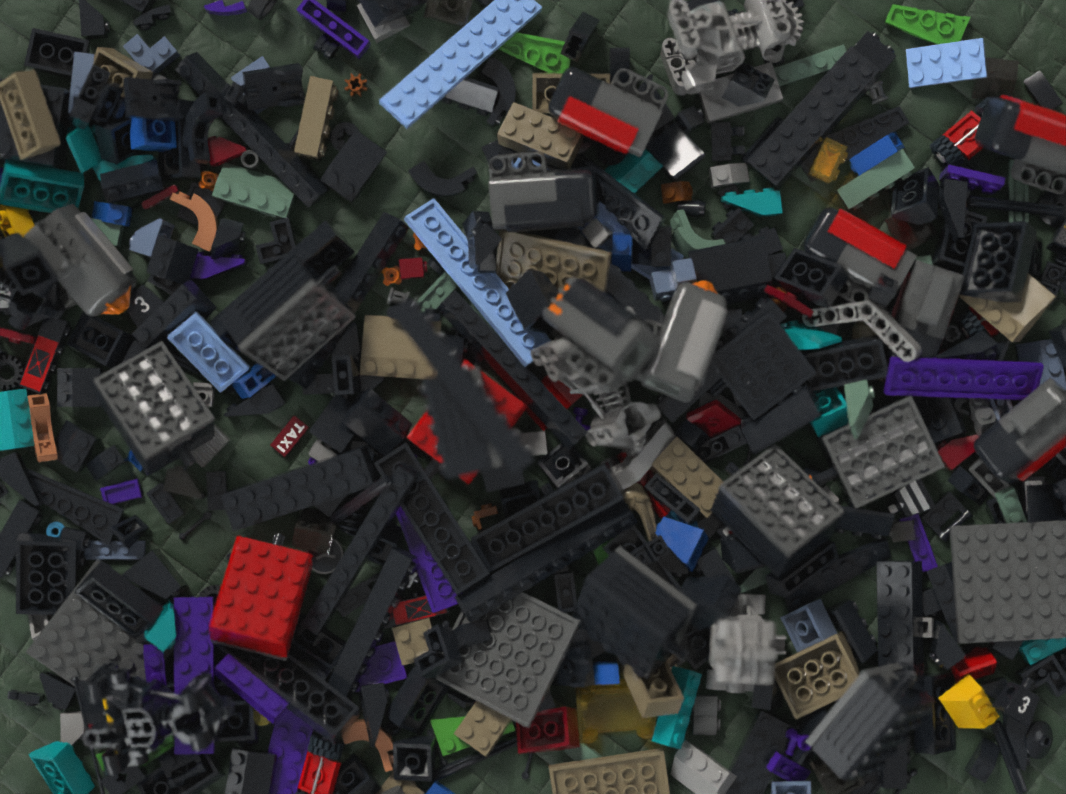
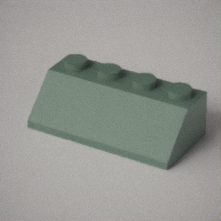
(254, 191)

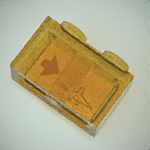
(827, 161)

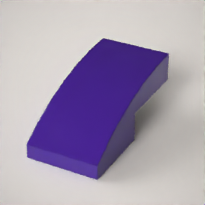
(220, 8)

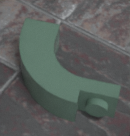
(685, 238)

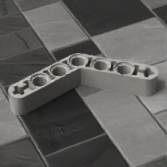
(872, 320)
(635, 466)

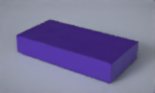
(122, 492)

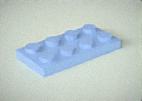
(946, 63)
(208, 352)

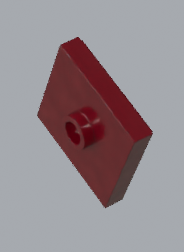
(789, 300)
(17, 337)
(713, 418)

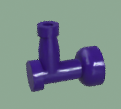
(580, 412)
(796, 738)

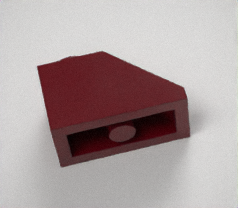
(223, 150)

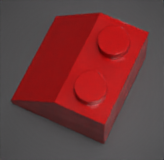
(976, 664)

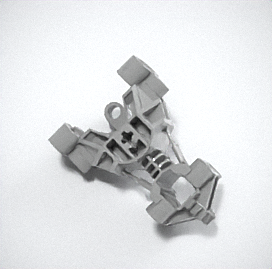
(717, 40)
(620, 422)
(743, 647)

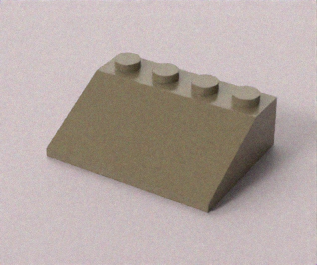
(1014, 318)
(391, 352)
(817, 675)

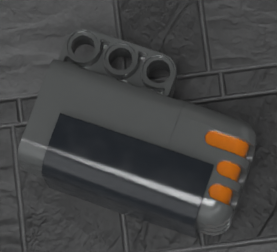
(603, 334)

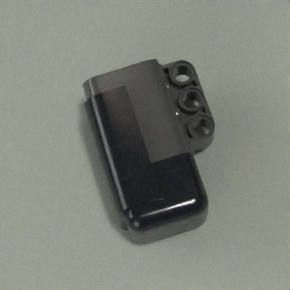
(539, 197)

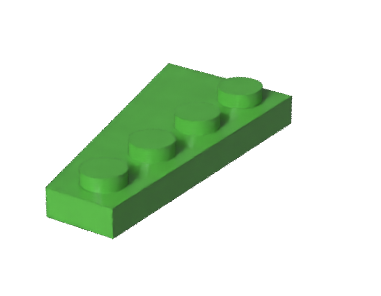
(537, 51)

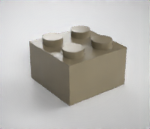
(411, 640)

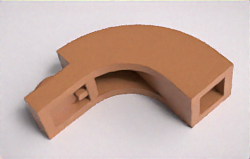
(206, 218)
(42, 427)
(384, 742)

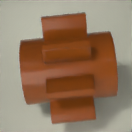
(357, 90)

